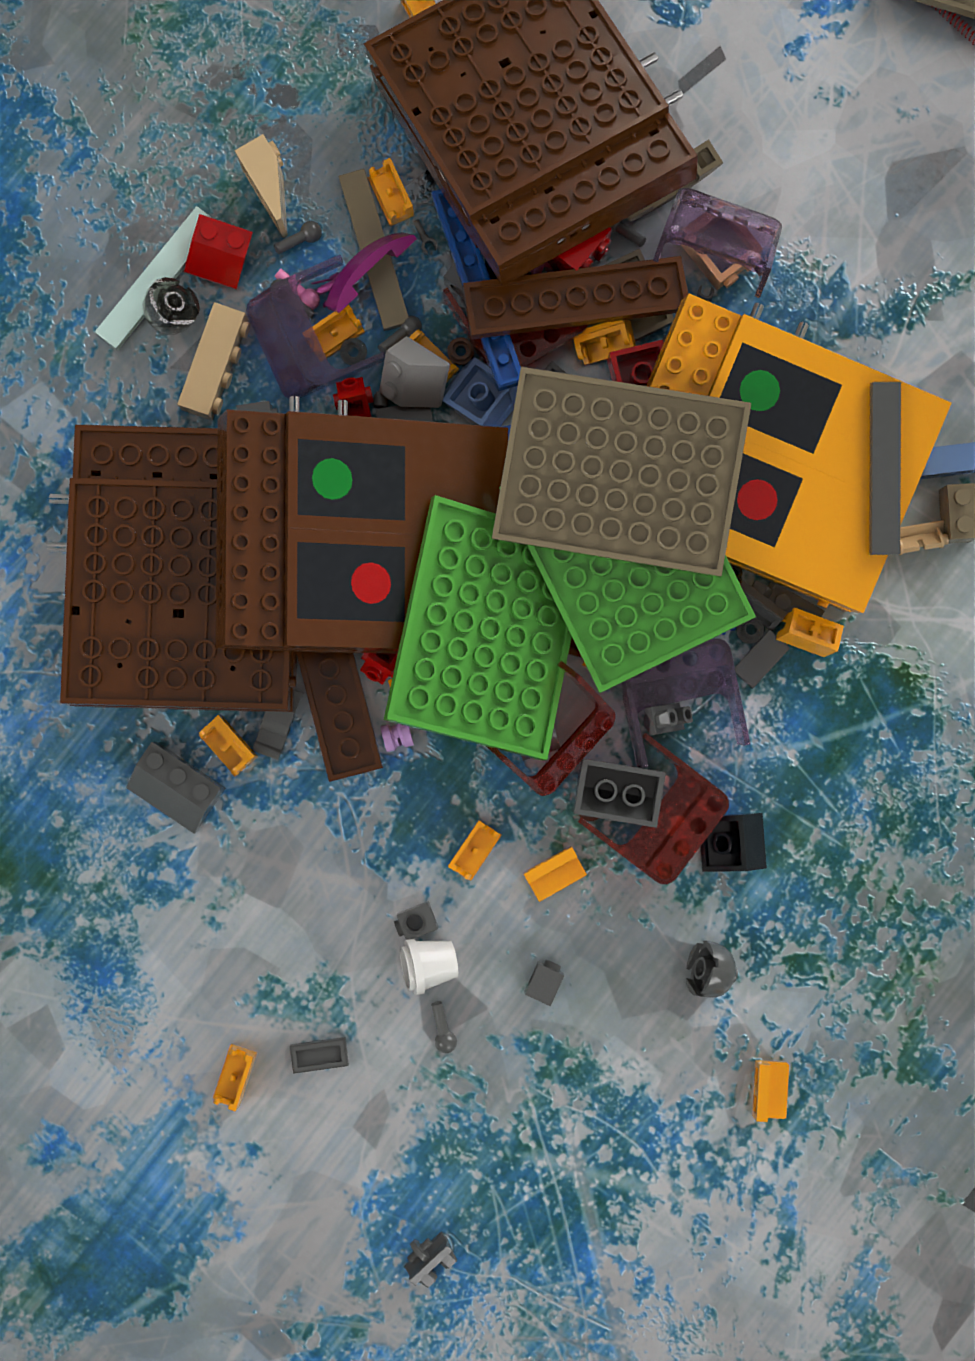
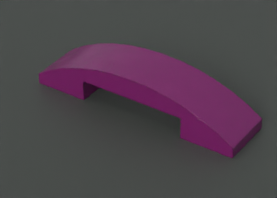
(342, 290)

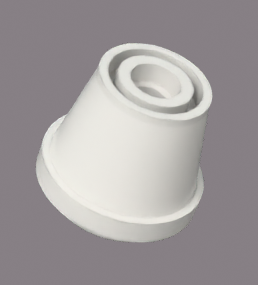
(427, 964)

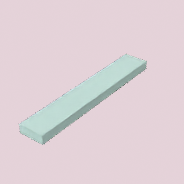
(167, 263)

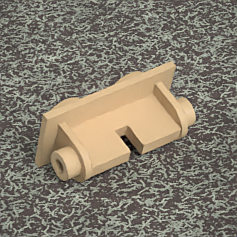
(924, 535)

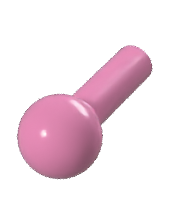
(308, 296)

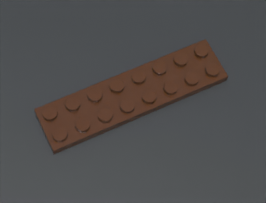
(575, 297)

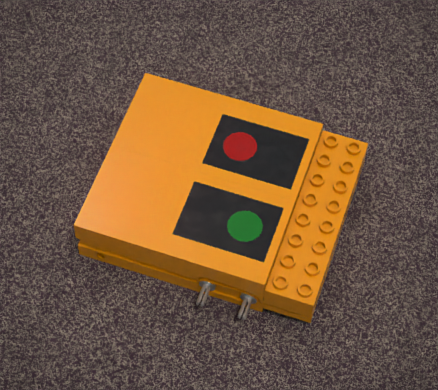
(805, 450)

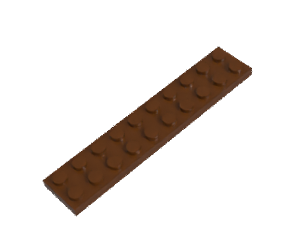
(339, 713)

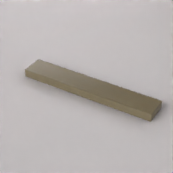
(367, 230)

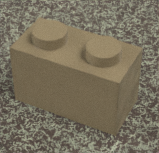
(958, 512)

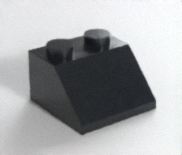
(735, 844)

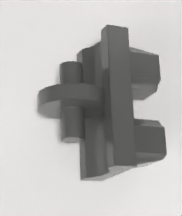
(666, 718)
(427, 1257)

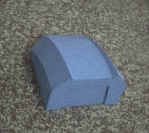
(476, 396)

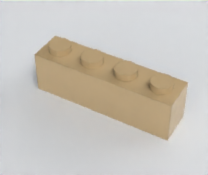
(214, 361)

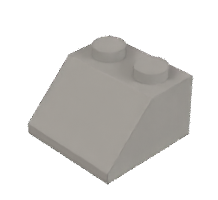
(413, 375)

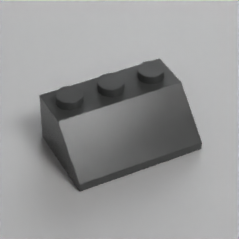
(174, 786)
(619, 792)

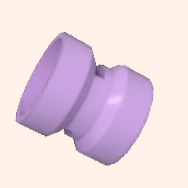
(396, 736)

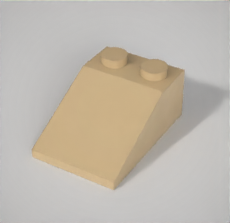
(262, 167)

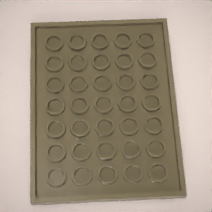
(621, 471)

